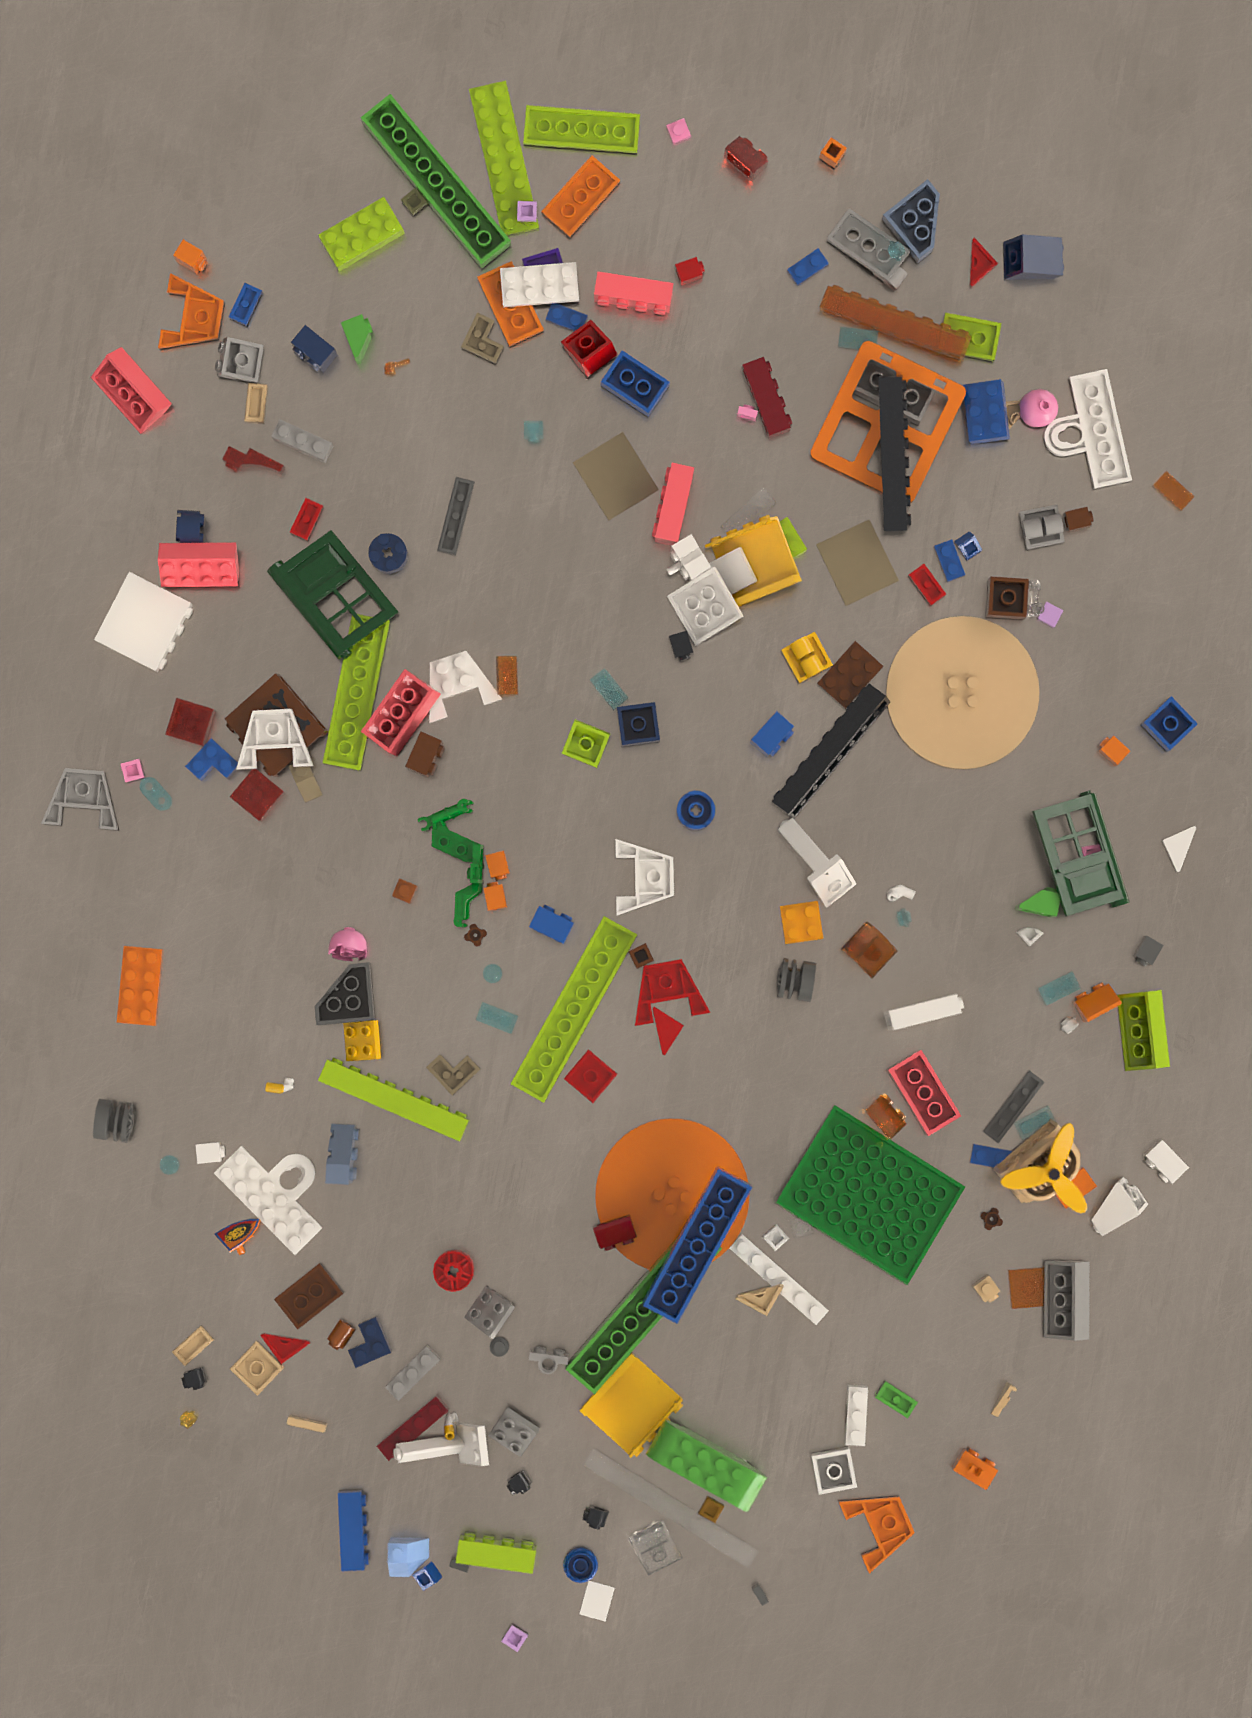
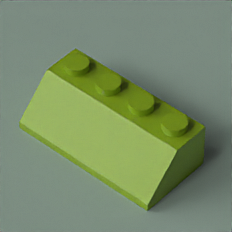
(1143, 1030)

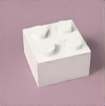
(833, 1470)

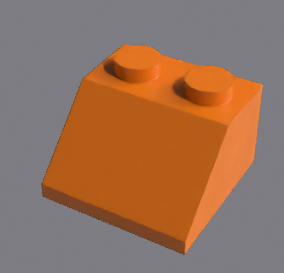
(1096, 1002)

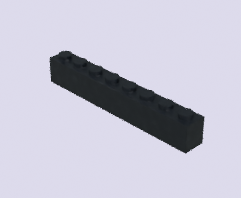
(893, 453)
(831, 751)

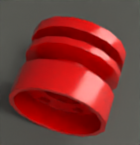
(459, 1260)

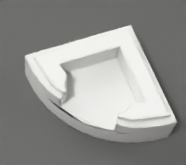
(1029, 935)

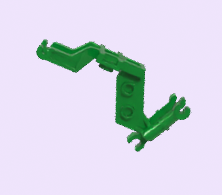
(460, 848)

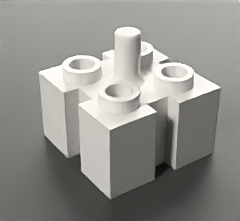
(688, 559)

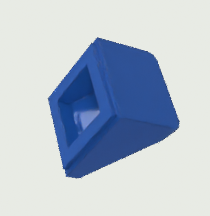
(968, 545)
(427, 1576)

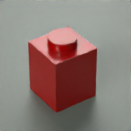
(689, 270)

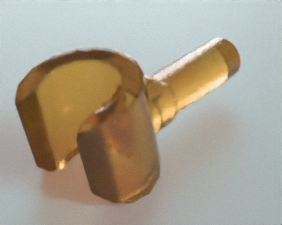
(390, 366)

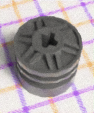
(796, 979)
(112, 1120)

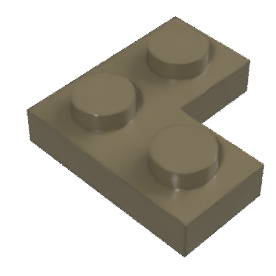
(477, 341)
(452, 1077)

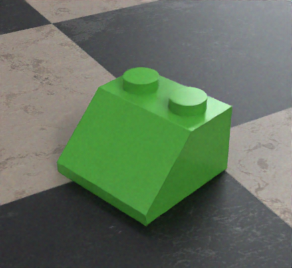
(358, 335)
(1043, 903)

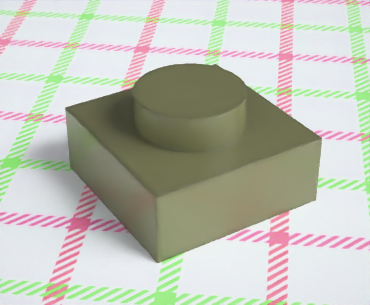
(414, 201)

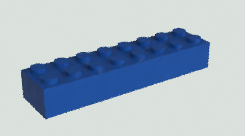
(697, 1245)

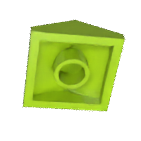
(586, 743)

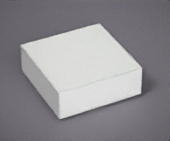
(775, 1237)

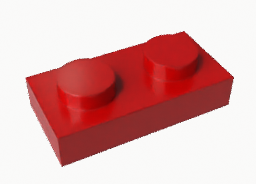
(306, 519)
(927, 584)

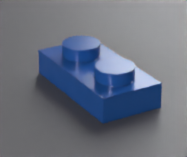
(807, 267)
(245, 304)
(565, 317)
(949, 560)
(987, 1155)

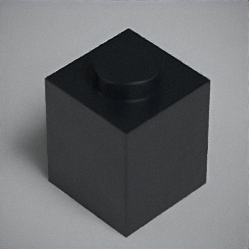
(681, 646)

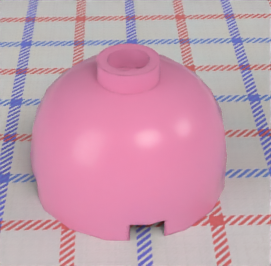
(1038, 408)
(348, 944)

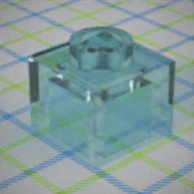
(533, 430)

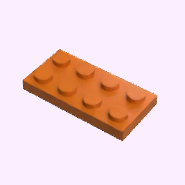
(580, 196)
(515, 322)
(139, 985)

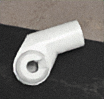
(899, 891)

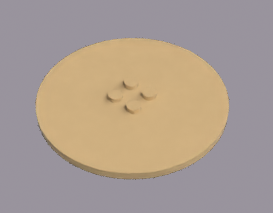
(962, 692)

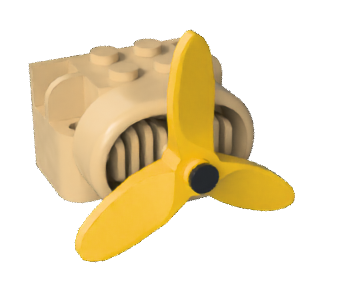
(1044, 1167)

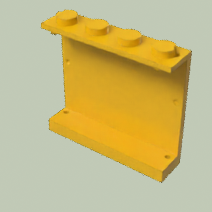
(766, 553)
(632, 1405)

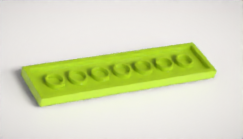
(502, 154)
(355, 698)

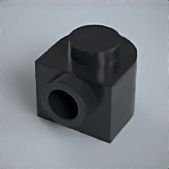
(194, 1378)
(519, 1483)
(595, 1517)

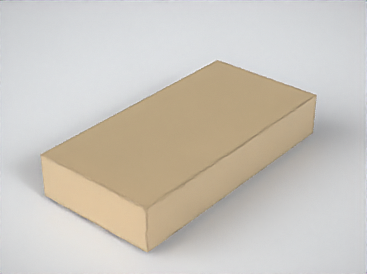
(256, 403)
(193, 1345)
(306, 1423)

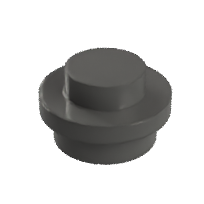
(499, 1346)

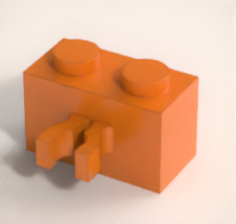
(974, 1468)

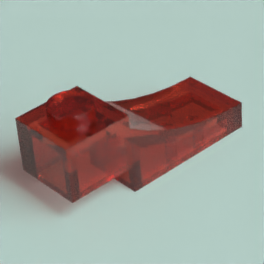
(237, 460)

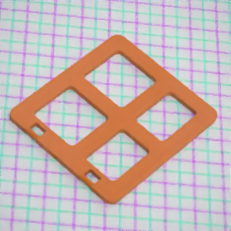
(845, 403)

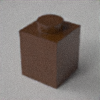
(1078, 519)
(641, 956)

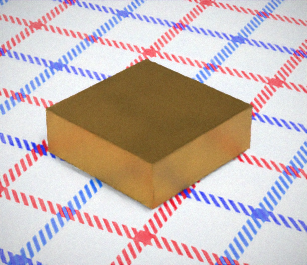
(711, 1509)

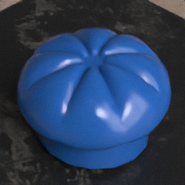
(580, 1565)

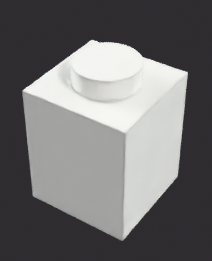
(209, 1152)

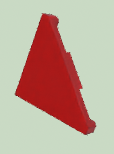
(981, 262)
(667, 1029)
(284, 1347)

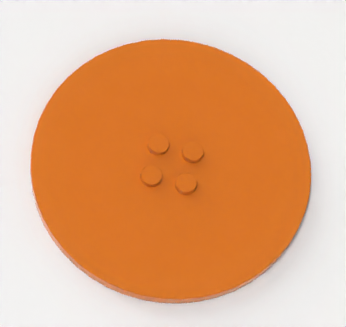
(658, 1179)

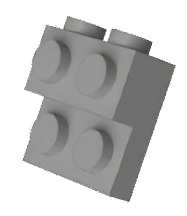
(239, 359)

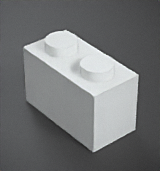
(1165, 1161)

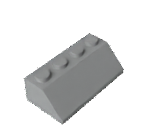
(1066, 1300)

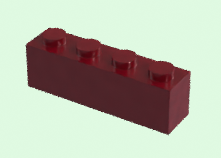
(766, 397)
(413, 1426)

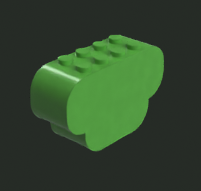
(706, 1465)

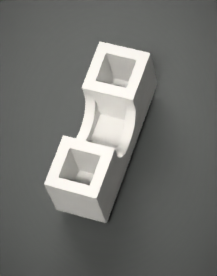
(856, 1415)

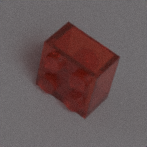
(190, 722)
(257, 794)

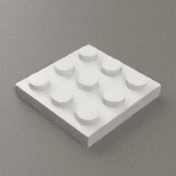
(705, 606)

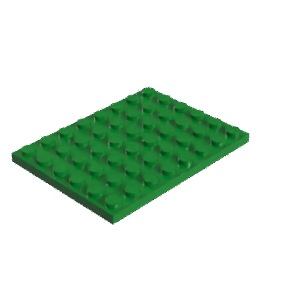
(870, 1195)

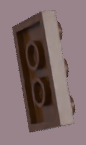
(850, 674)
(308, 1296)

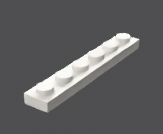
(775, 1275)

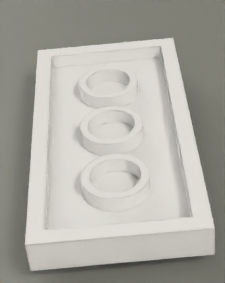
(539, 284)

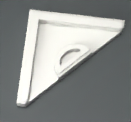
(1178, 846)

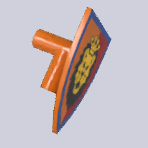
(237, 1234)

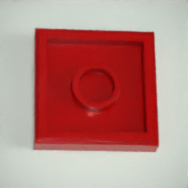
(590, 1076)

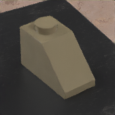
(306, 782)

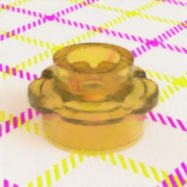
(188, 1419)

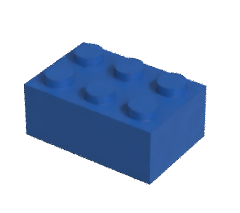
(635, 383)
(986, 412)

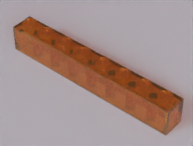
(895, 322)

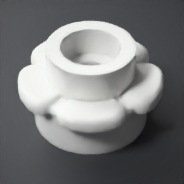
(1069, 1024)

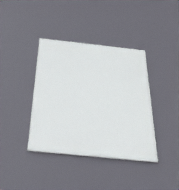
(597, 1601)

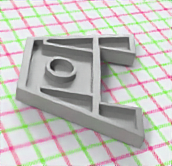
(82, 790)

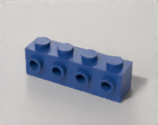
(352, 1530)

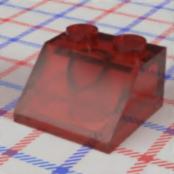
(745, 157)

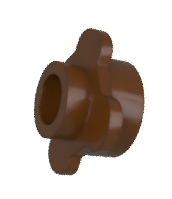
(470, 935)
(986, 1217)

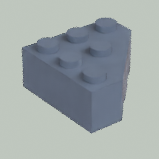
(915, 220)
(341, 1161)

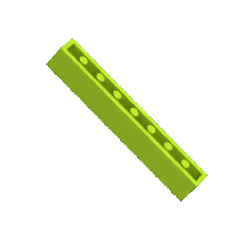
(394, 1100)

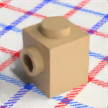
(986, 1289)

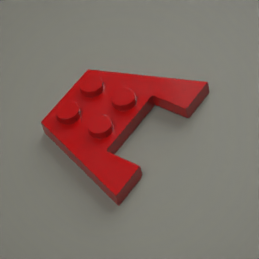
(664, 983)

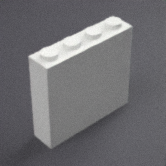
(144, 622)
(923, 1012)

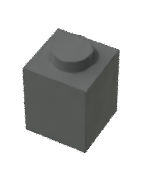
(1147, 951)

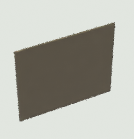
(615, 476)
(857, 562)

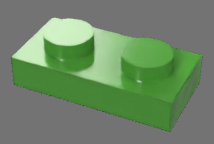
(896, 1399)

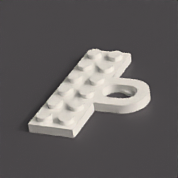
(1098, 427)
(267, 1197)

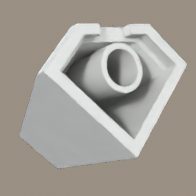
(1119, 1207)

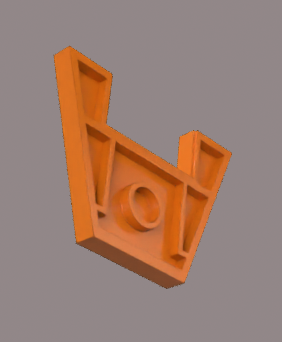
(200, 315)
(887, 1521)

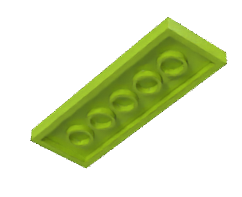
(581, 129)

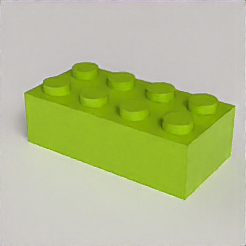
(361, 234)
(496, 1554)

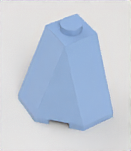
(406, 1555)

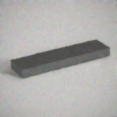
(455, 516)
(1013, 1106)

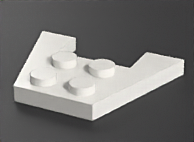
(454, 676)
(273, 730)
(652, 877)

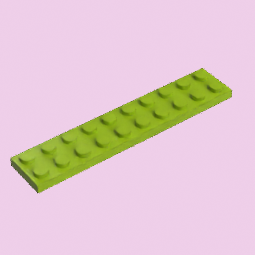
(573, 1009)

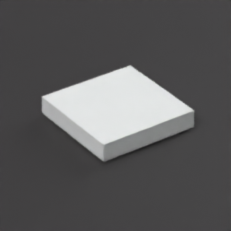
(735, 570)

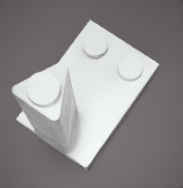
(830, 876)
(468, 1443)

